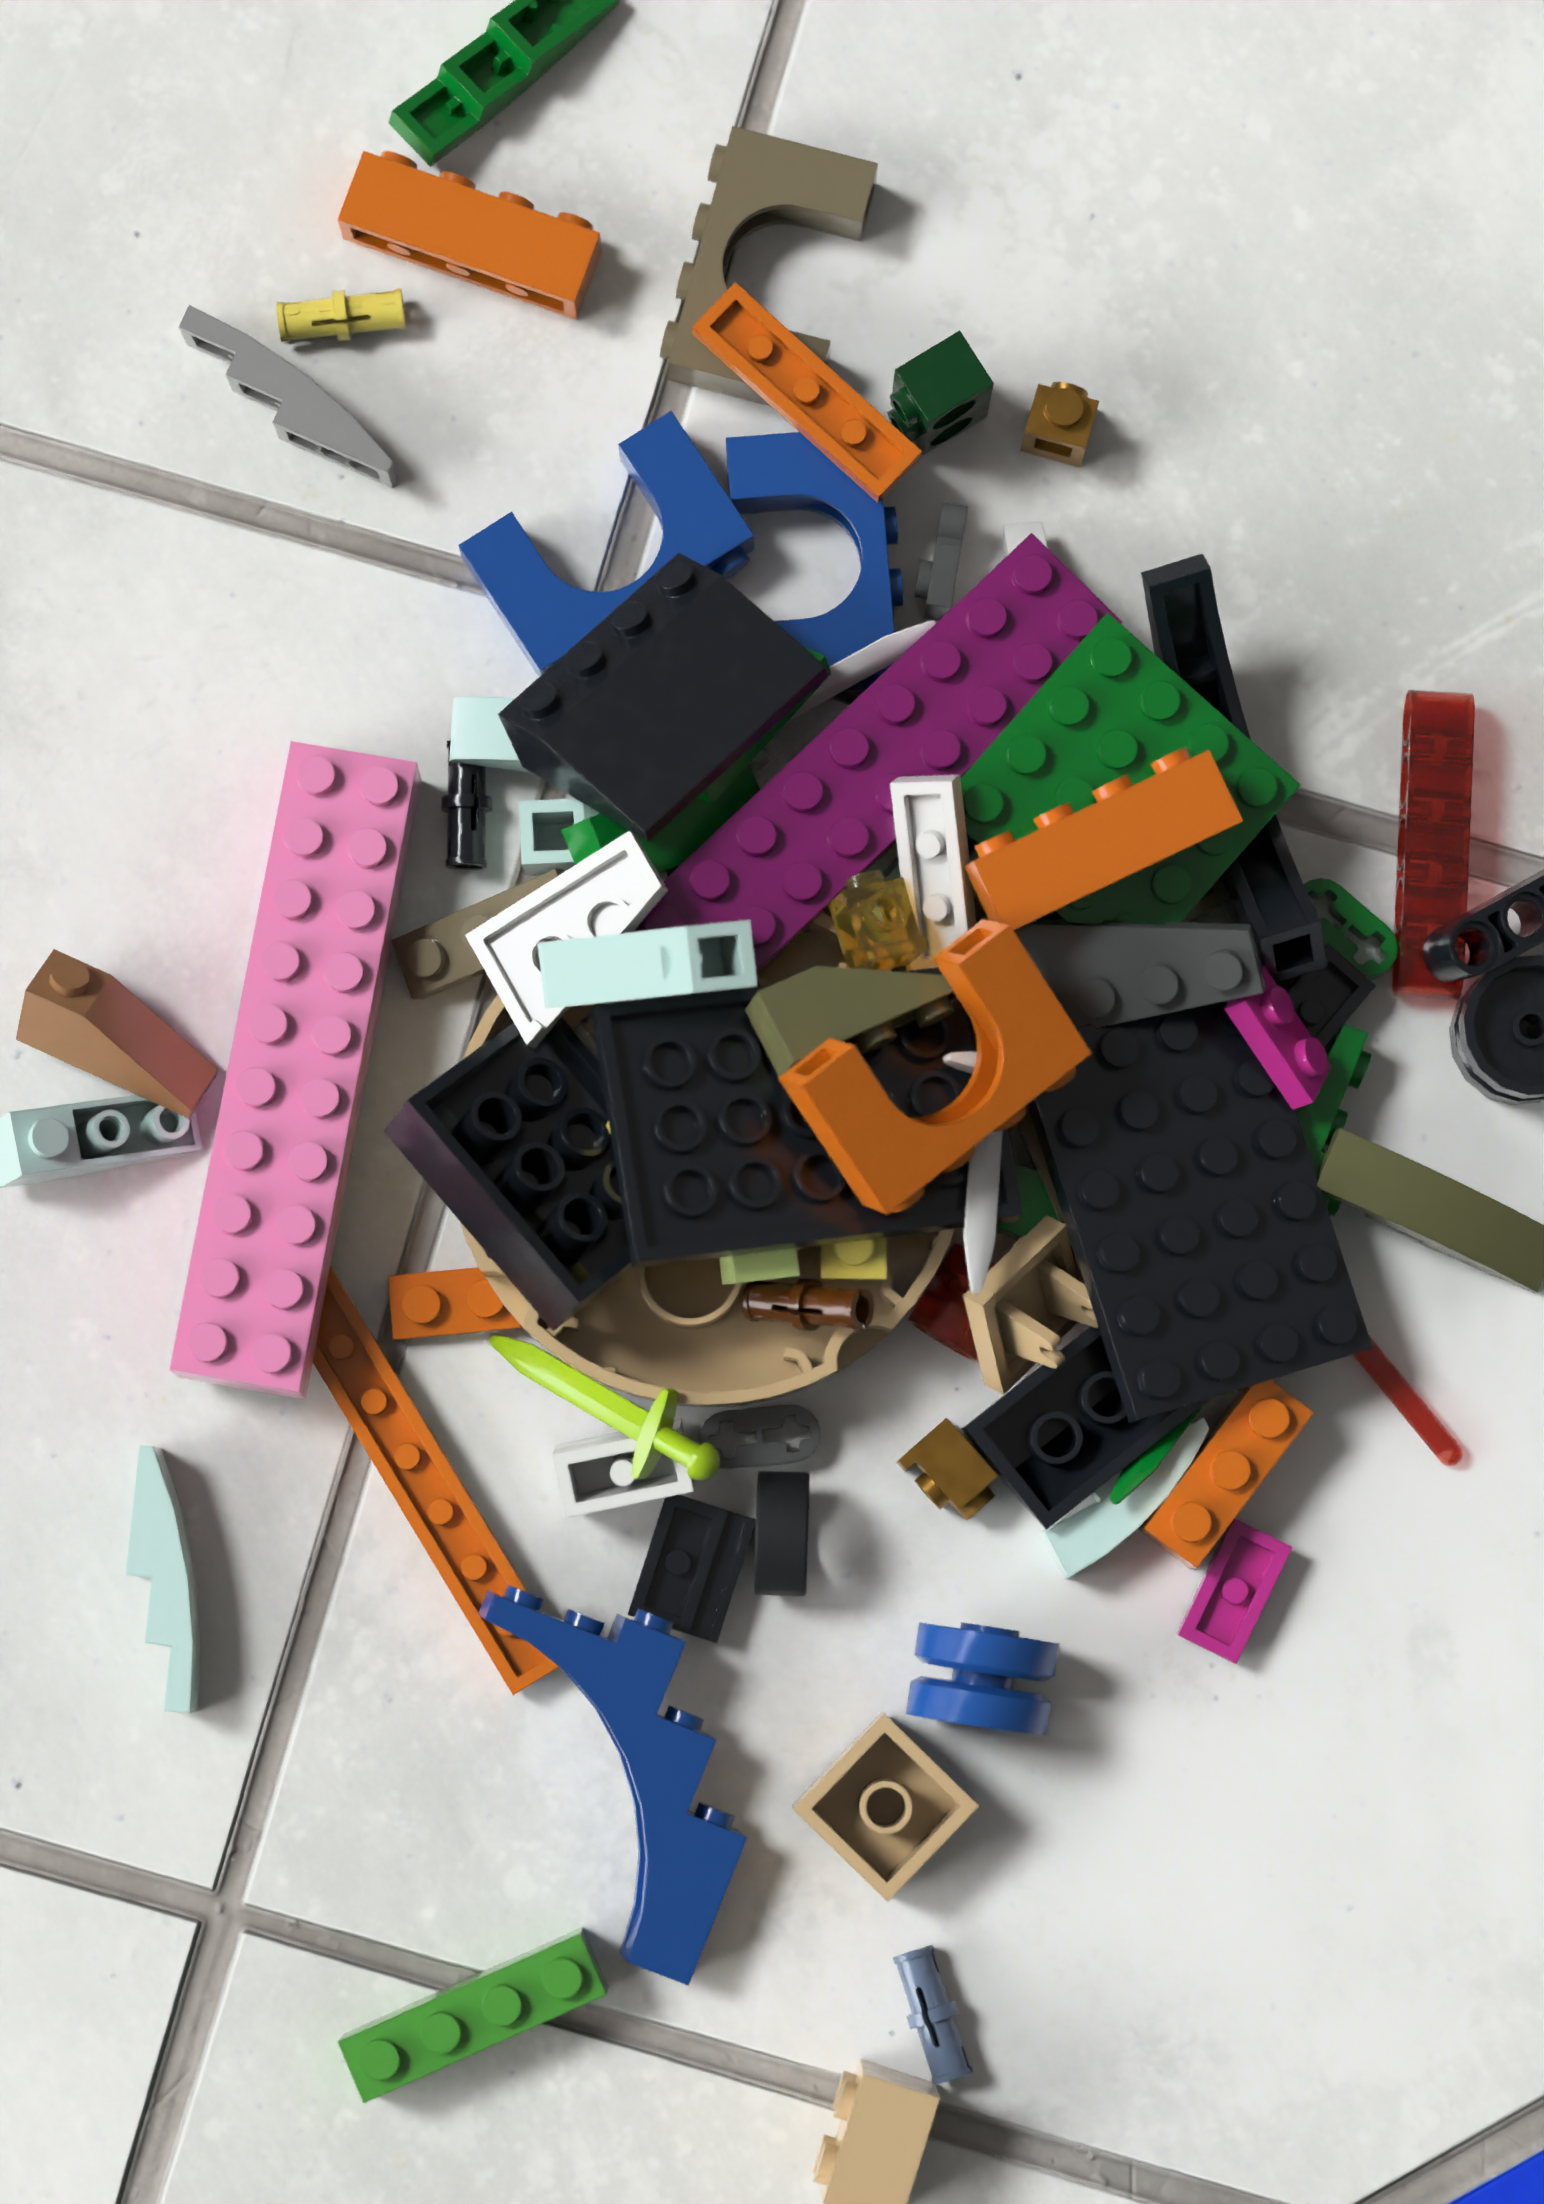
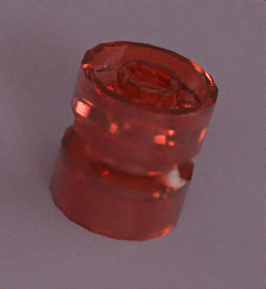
(942, 1310)

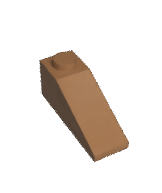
(112, 1034)

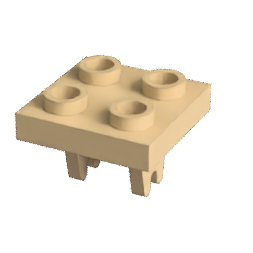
(1027, 1306)

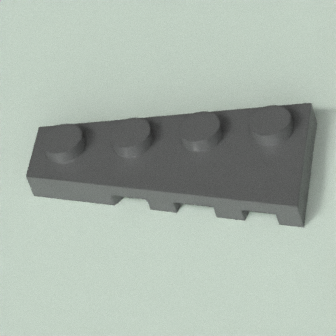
(1141, 970)

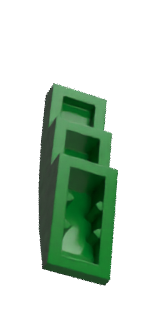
(493, 72)

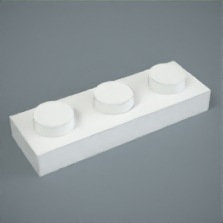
(933, 859)

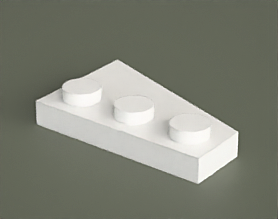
(593, 898)

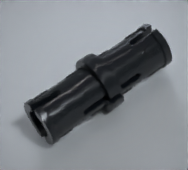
(466, 815)

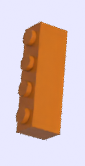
(470, 233)
(1104, 841)

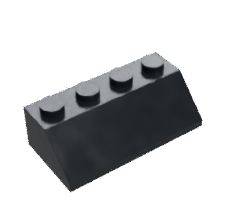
(1065, 1431)

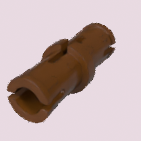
(808, 1304)

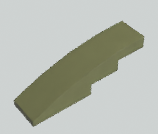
(1434, 1209)

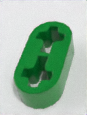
(1358, 921)

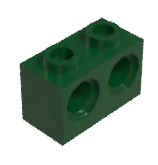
(940, 393)

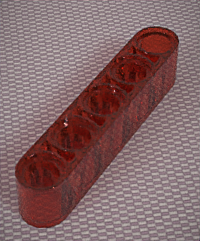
(1432, 833)

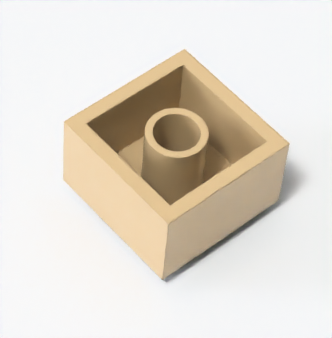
(884, 1806)
(878, 2136)

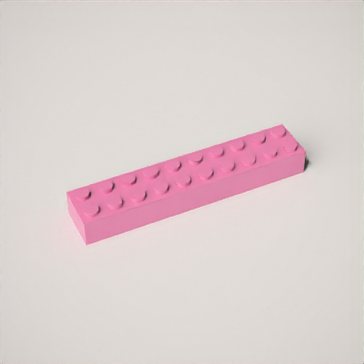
(297, 1071)

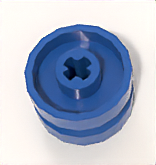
(983, 1677)

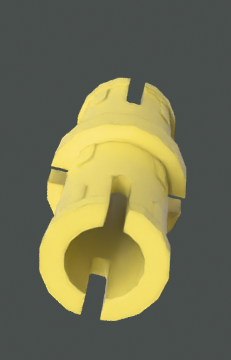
(341, 315)

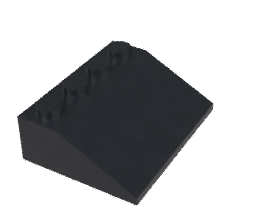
(660, 697)
(526, 1164)

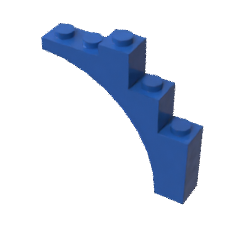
(681, 1853)

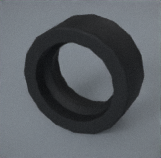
(781, 1533)

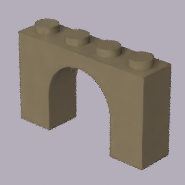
(759, 186)

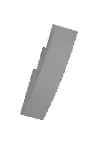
(304, 410)

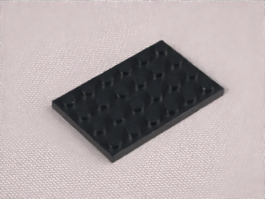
(722, 1155)
(1194, 1213)

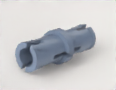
(932, 2015)

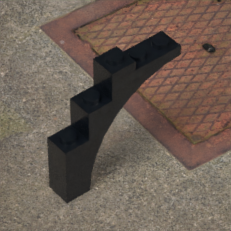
(1264, 877)

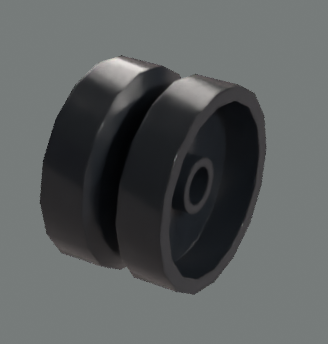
(1488, 1035)

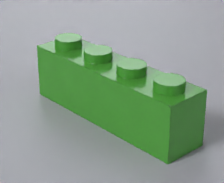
(473, 2015)

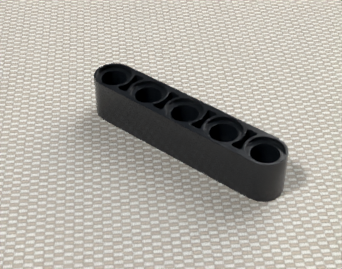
(1488, 933)

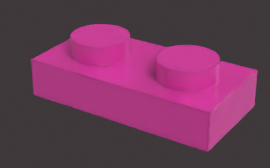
(1281, 1042)
(1234, 1590)

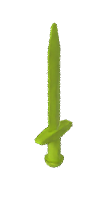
(649, 1429)

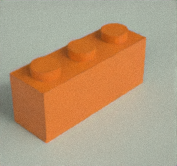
(1226, 1471)

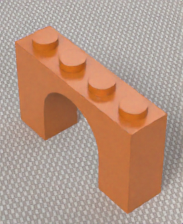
(1021, 1051)

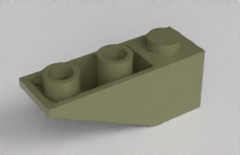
(846, 1006)

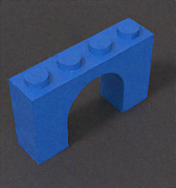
(793, 474)
(695, 521)

